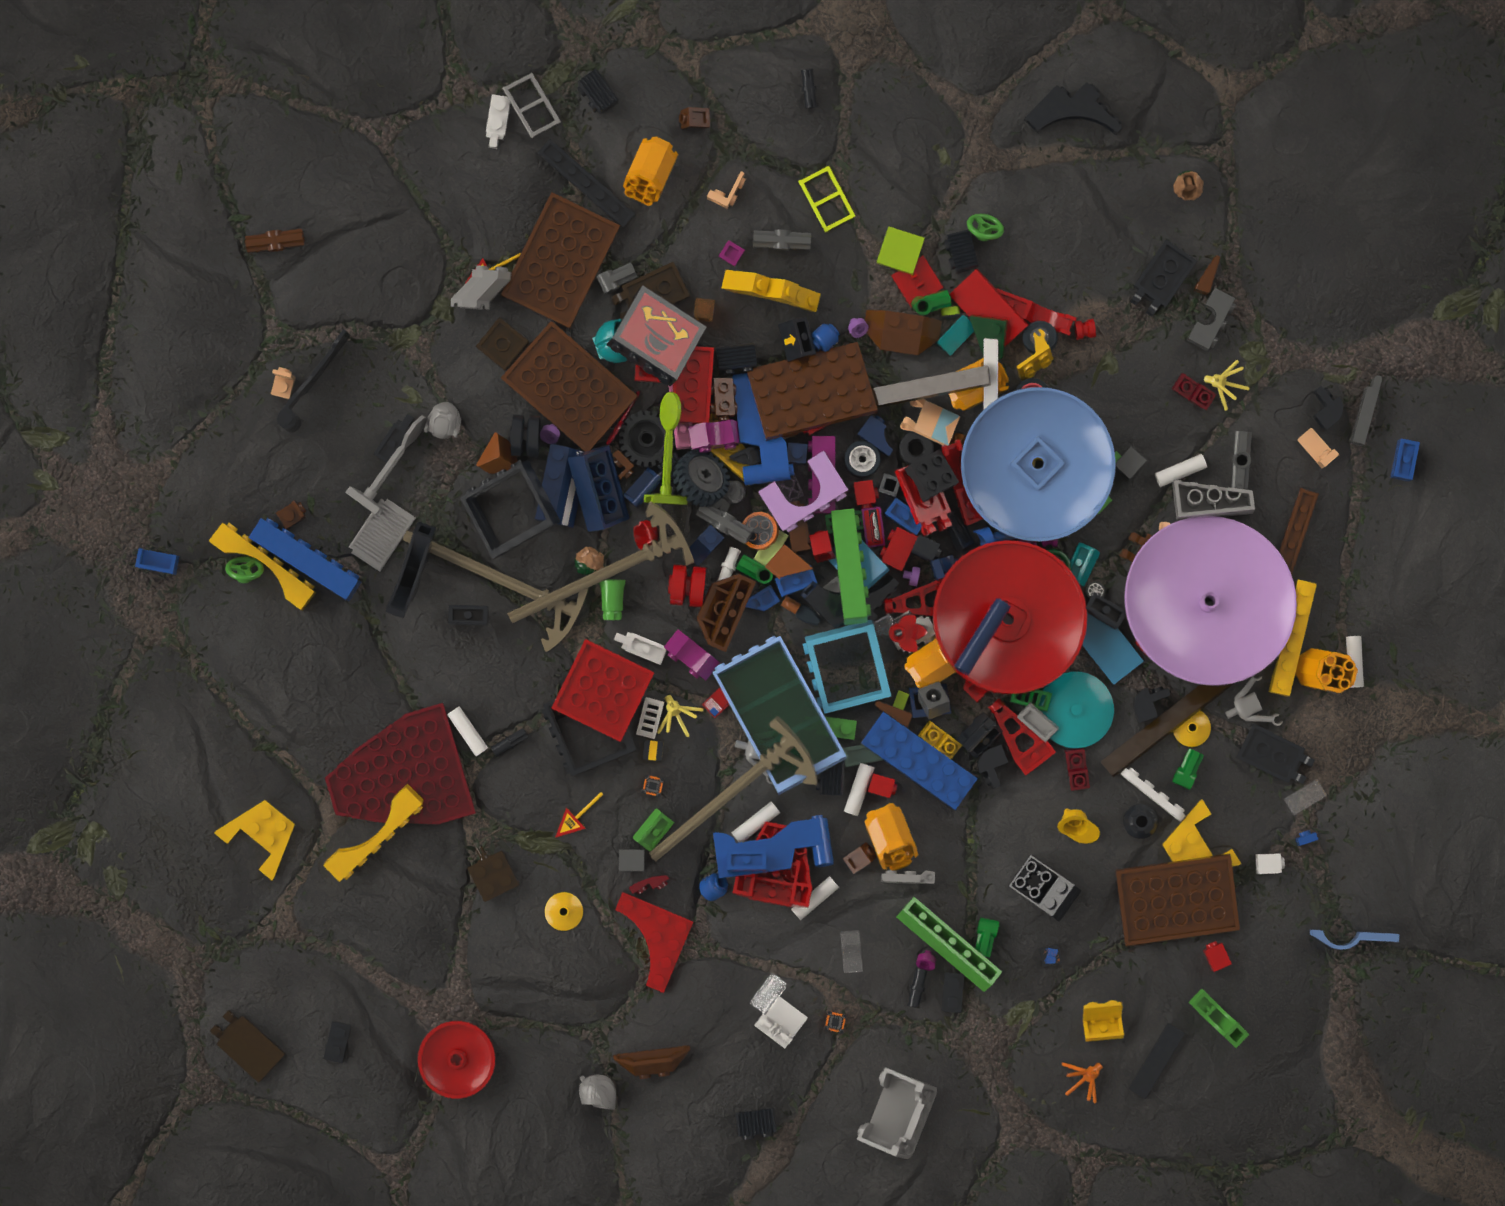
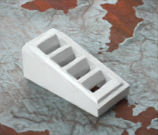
(660, 704)

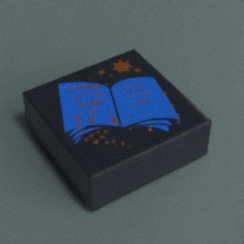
(1050, 955)

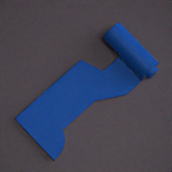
(773, 452)
(780, 847)

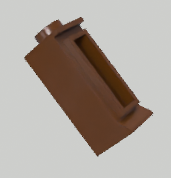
(799, 536)

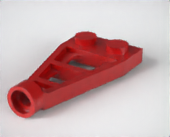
(900, 601)
(1035, 754)

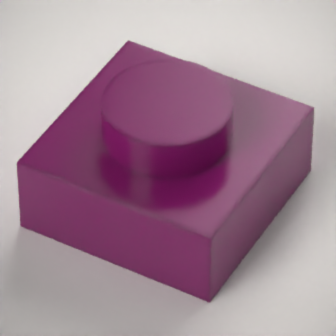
(731, 253)

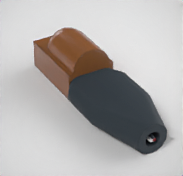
(802, 612)

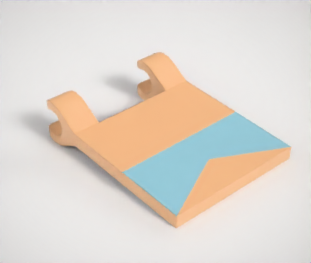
(932, 422)

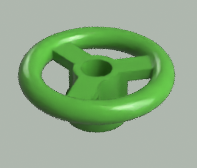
(985, 229)
(244, 572)

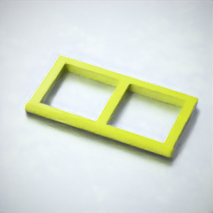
(839, 192)

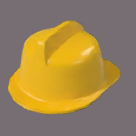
(1078, 827)

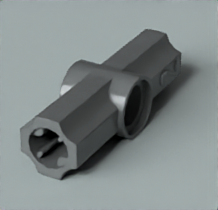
(782, 240)
(1242, 447)
(725, 523)

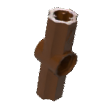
(274, 240)

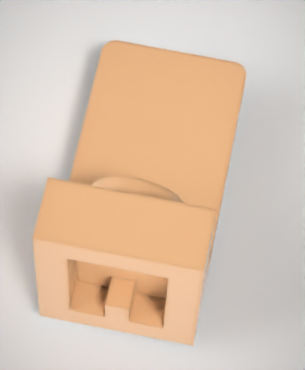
(719, 197)
(283, 383)
(1317, 448)

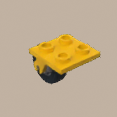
(1039, 340)

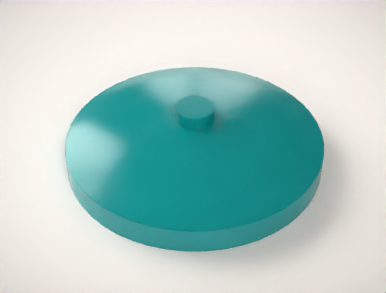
(1079, 708)

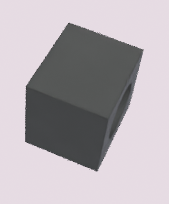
(1129, 463)
(933, 700)
(631, 860)

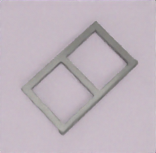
(543, 99)

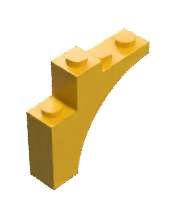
(770, 288)

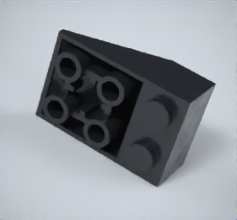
(1045, 888)

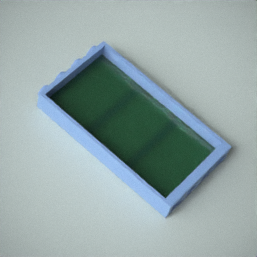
(769, 686)

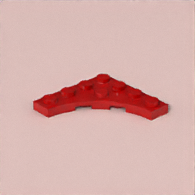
(663, 933)

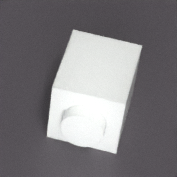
(1269, 863)

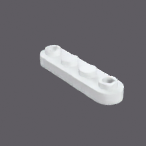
(1147, 788)

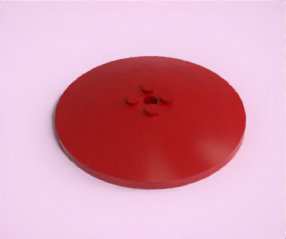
(1044, 608)

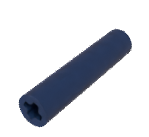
(982, 636)

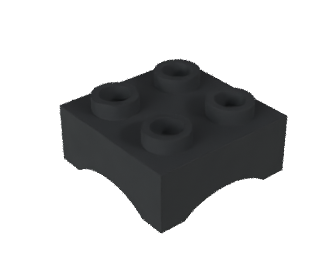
(932, 475)

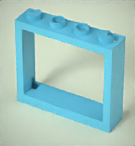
(837, 634)

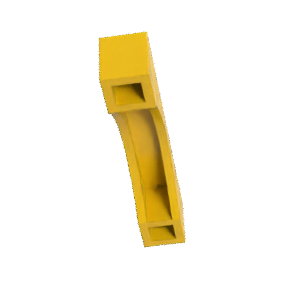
(294, 590)
(1288, 658)
(346, 859)

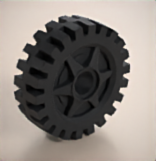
(631, 439)

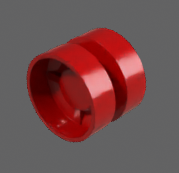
(683, 585)

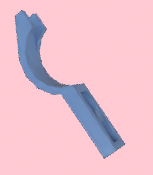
(1369, 936)

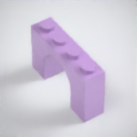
(830, 489)

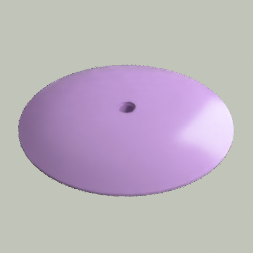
(1235, 570)

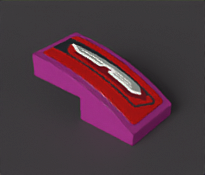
(873, 527)

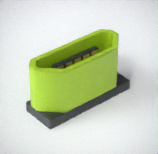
(950, 312)

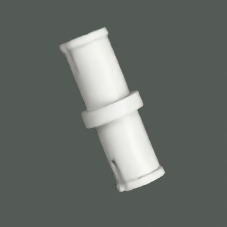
(729, 564)

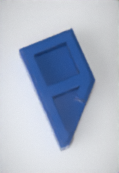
(763, 600)

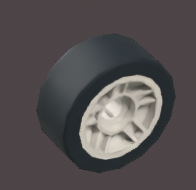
(852, 462)

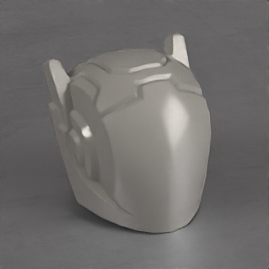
(443, 421)
(598, 1091)

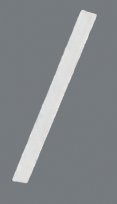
(991, 361)

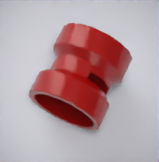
(1085, 329)

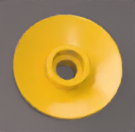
(1197, 737)
(573, 907)

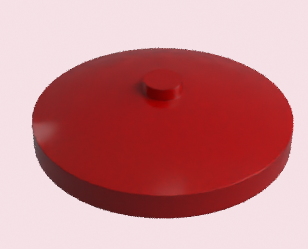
(456, 1059)

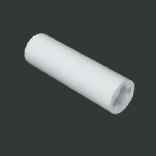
(1180, 470)
(1354, 650)
(467, 731)
(859, 789)
(755, 822)
(818, 895)

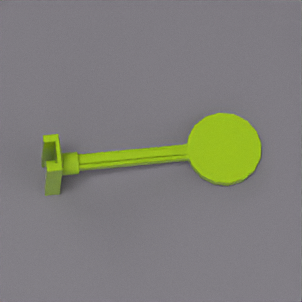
(669, 416)

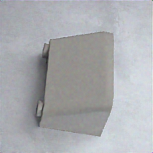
(898, 1114)

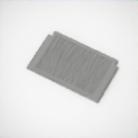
(381, 534)

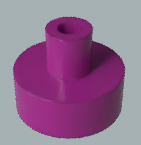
(926, 961)

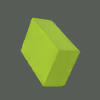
(900, 700)

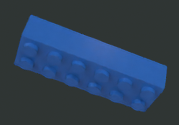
(304, 559)
(918, 761)

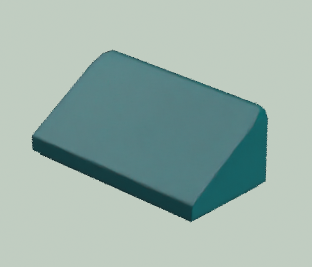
(956, 335)
(1083, 562)

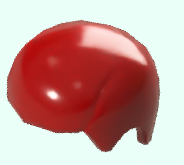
(645, 533)

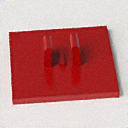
(920, 283)

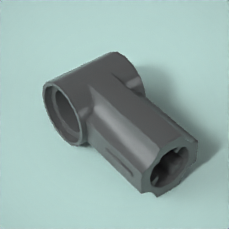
(614, 279)

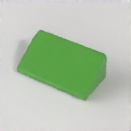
(653, 830)

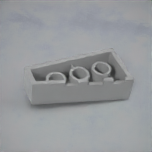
(1210, 500)

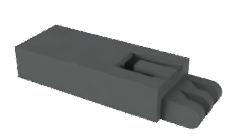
(1365, 412)

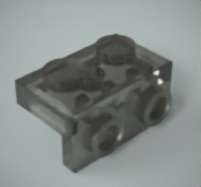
(681, 515)

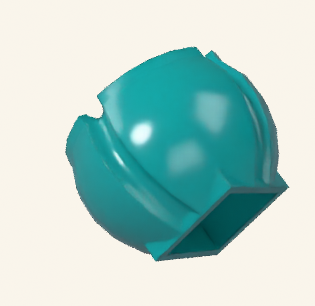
(602, 336)

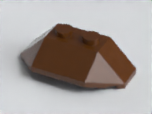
(902, 331)
(724, 609)
(653, 1061)

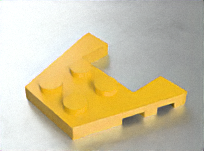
(267, 828)
(1187, 842)

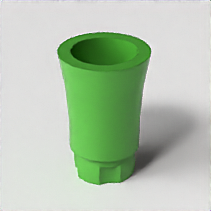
(612, 598)

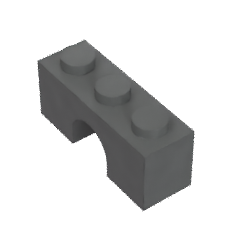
(1220, 305)

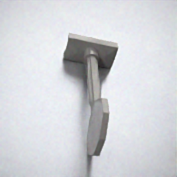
(367, 497)

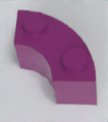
(714, 435)
(691, 654)

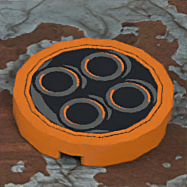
(764, 532)

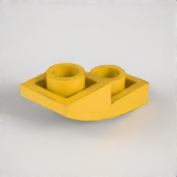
(939, 739)

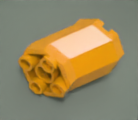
(650, 170)
(970, 398)
(928, 665)
(1326, 670)
(891, 837)

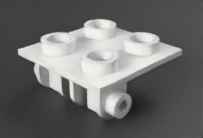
(781, 1022)

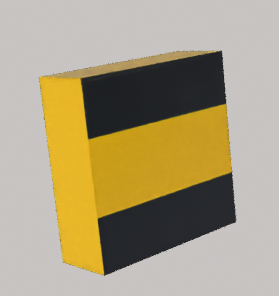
(653, 750)

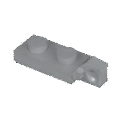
(909, 877)

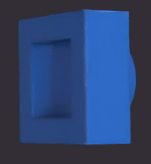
(1306, 837)

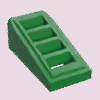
(1046, 702)

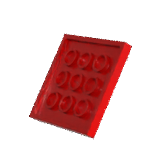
(602, 690)

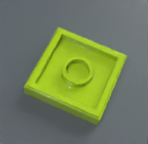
(900, 250)

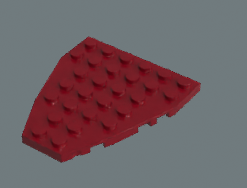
(410, 751)

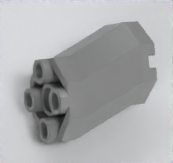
(481, 288)

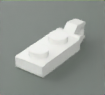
(497, 119)
(642, 647)

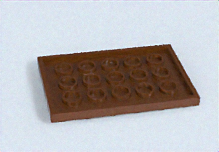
(560, 260)
(569, 387)
(812, 391)
(1177, 899)

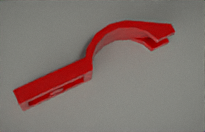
(1033, 312)
(953, 456)

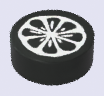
(1095, 587)

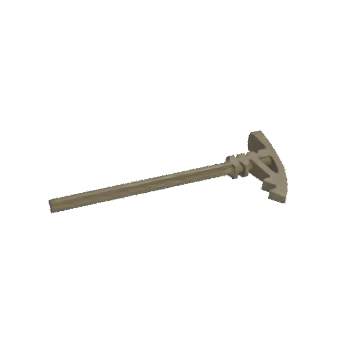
(675, 541)
(571, 609)
(766, 762)

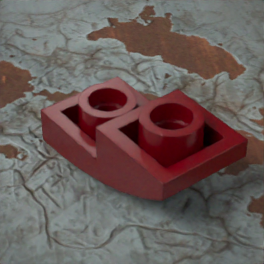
(1193, 391)
(1077, 769)
(656, 881)

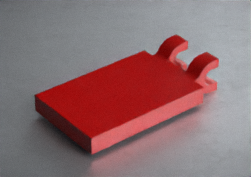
(924, 512)

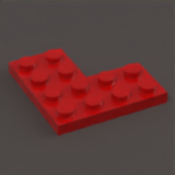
(691, 386)

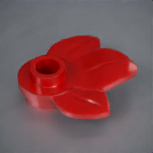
(910, 633)

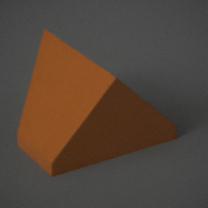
(496, 455)
(786, 563)

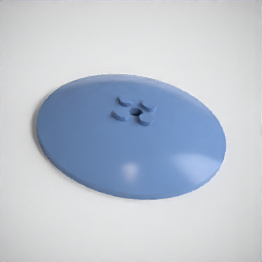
(1045, 500)

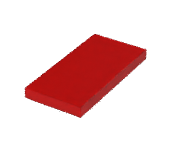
(981, 298)

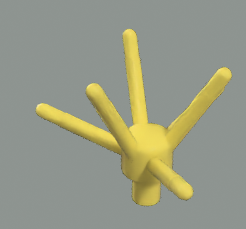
(1219, 382)
(675, 709)

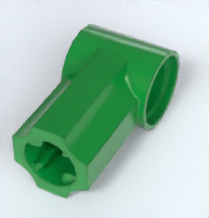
(932, 302)
(753, 569)
(1187, 771)
(986, 932)

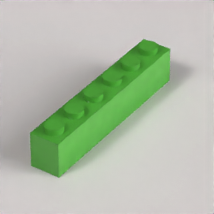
(849, 566)
(949, 944)

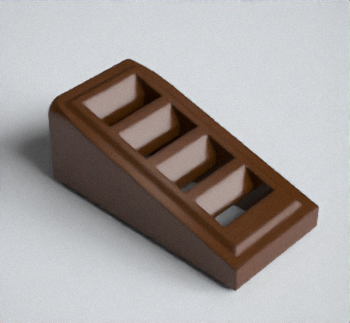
(1205, 283)
(899, 715)

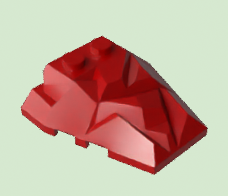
(780, 887)

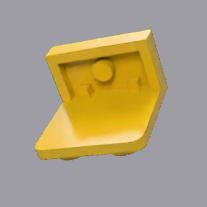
(1103, 1021)

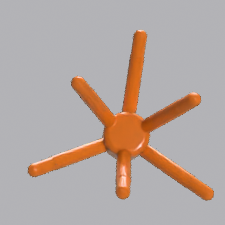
(1089, 1075)

